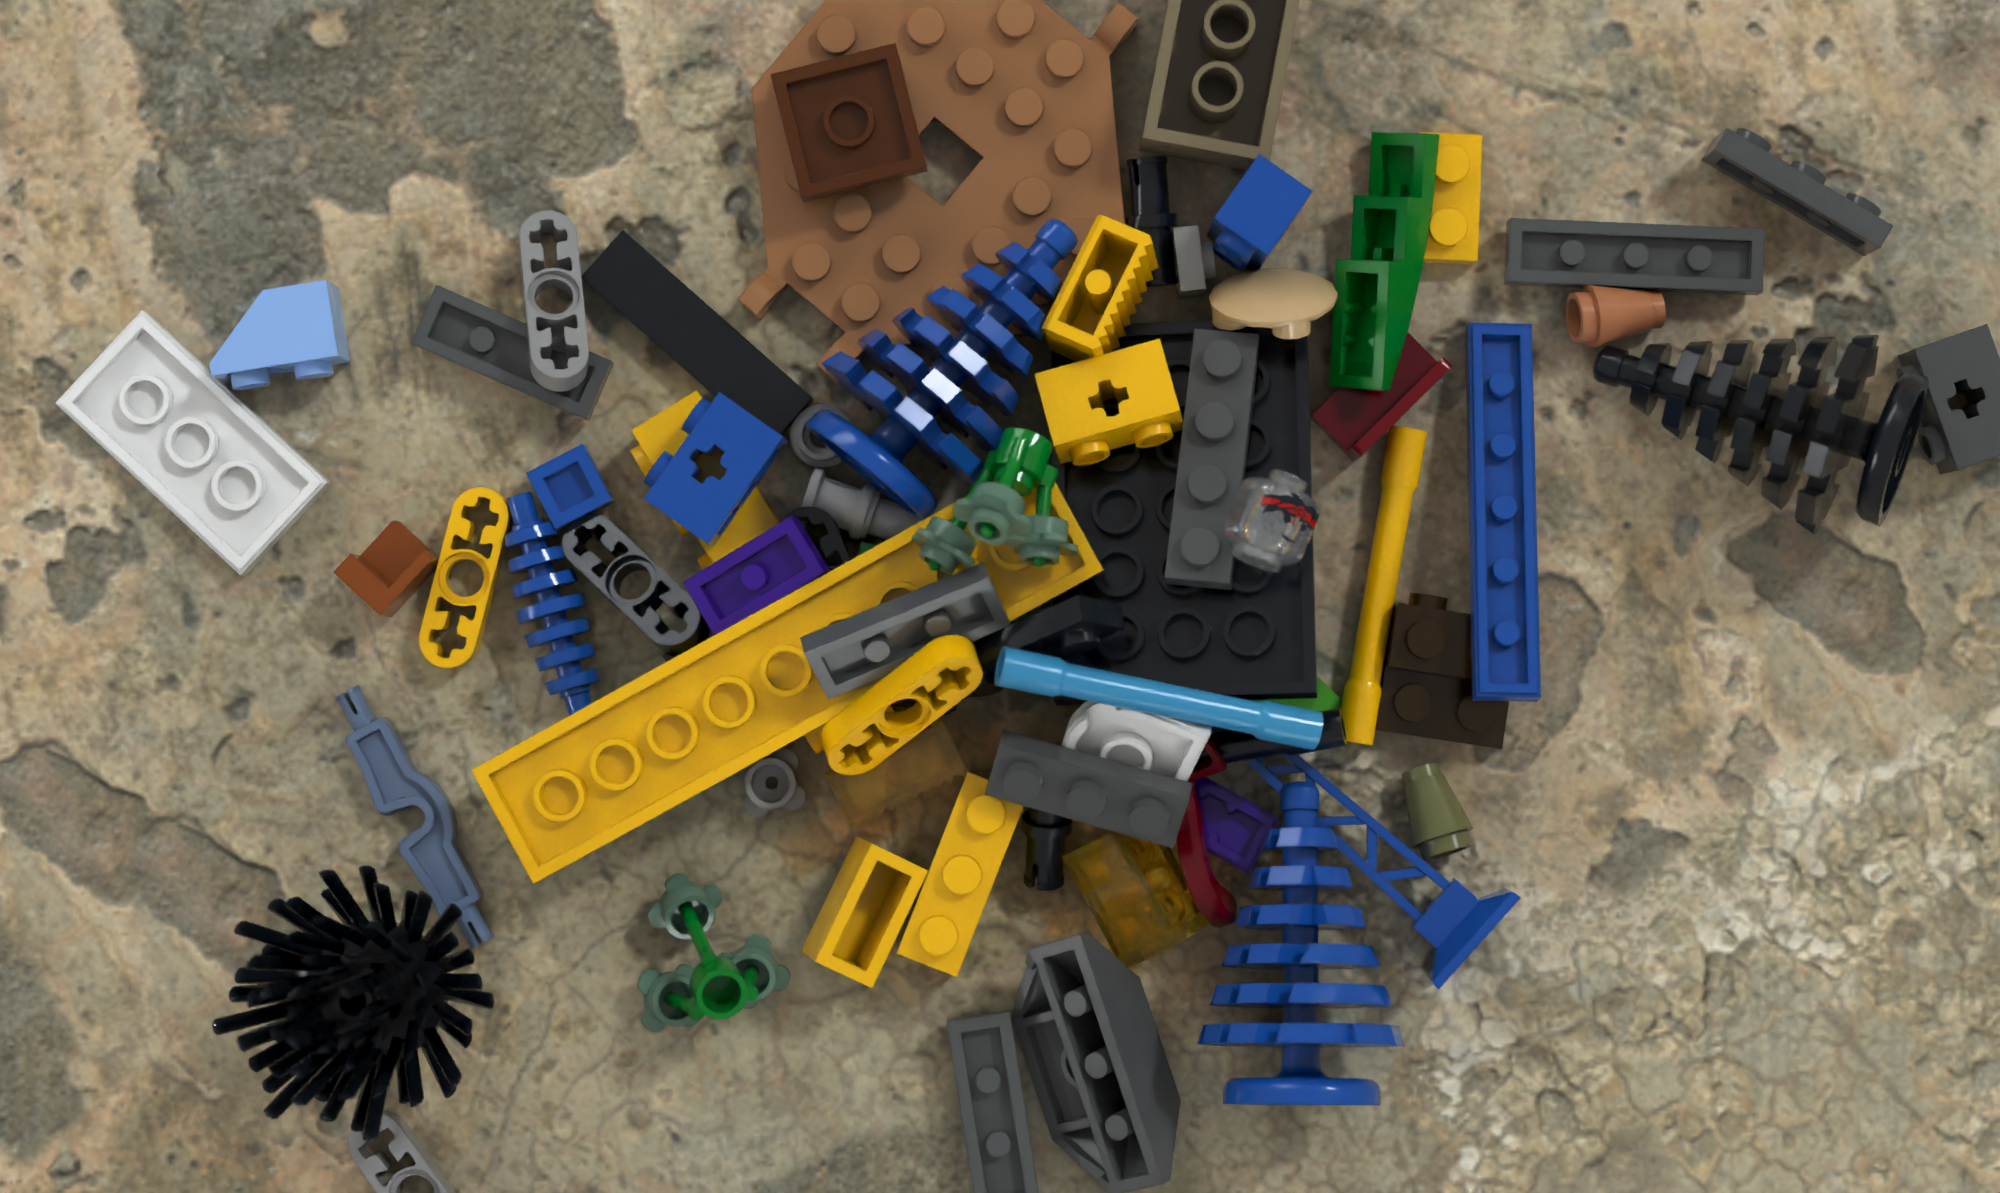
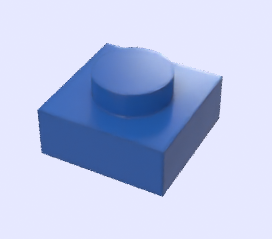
(570, 487)

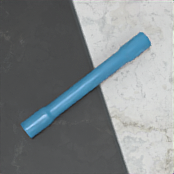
(1055, 677)

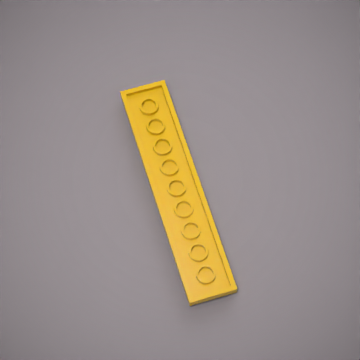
(724, 702)

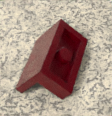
(1362, 416)

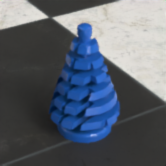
(955, 362)
(1300, 958)

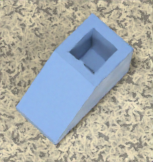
(285, 332)

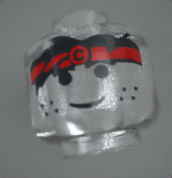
(1271, 521)

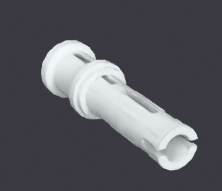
(856, 508)

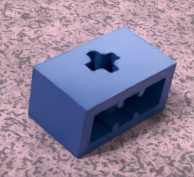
(1257, 215)
(748, 454)

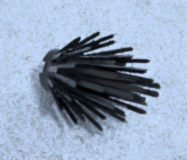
(354, 1001)

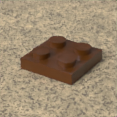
(849, 122)

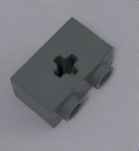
(1956, 366)

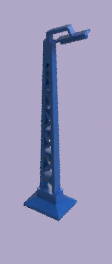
(1455, 917)

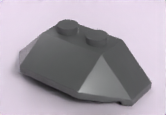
(1097, 1063)

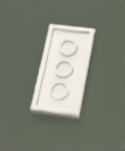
(193, 443)

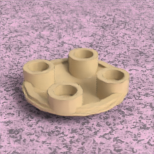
(1272, 299)

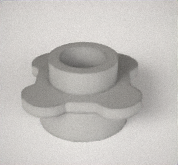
(786, 794)

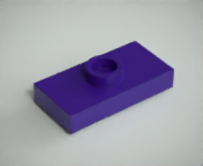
(1233, 825)

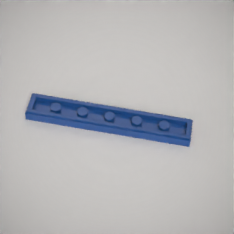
(1502, 513)

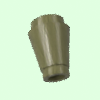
(1434, 813)

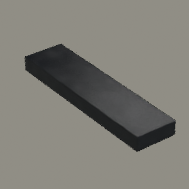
(694, 333)

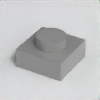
(1192, 261)

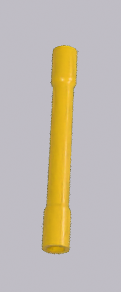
(1398, 482)

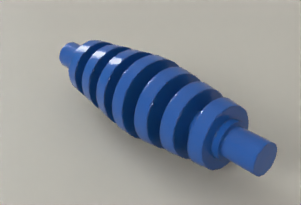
(551, 608)

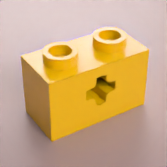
(1076, 397)

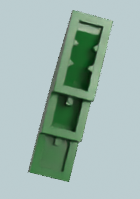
(1385, 261)

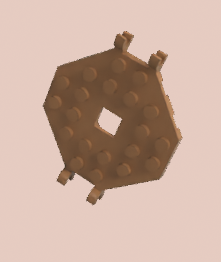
(1008, 86)

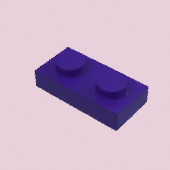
(756, 574)

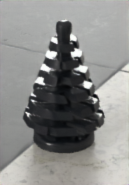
(1789, 418)

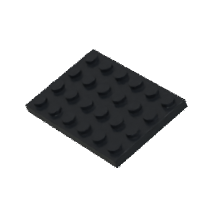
(1218, 641)

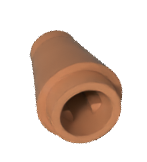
(1612, 313)

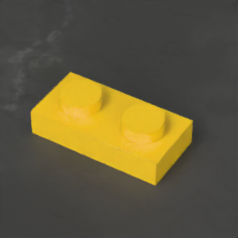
(1456, 200)

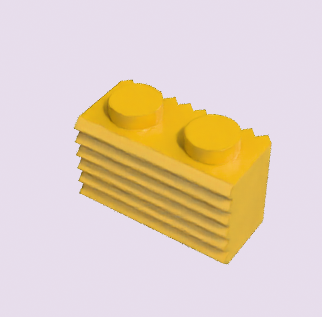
(1100, 291)

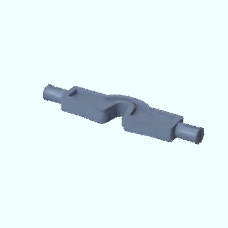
(395, 787)

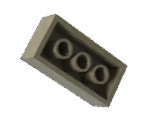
(1219, 80)

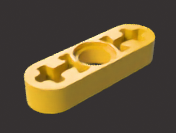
(440, 620)
(934, 676)

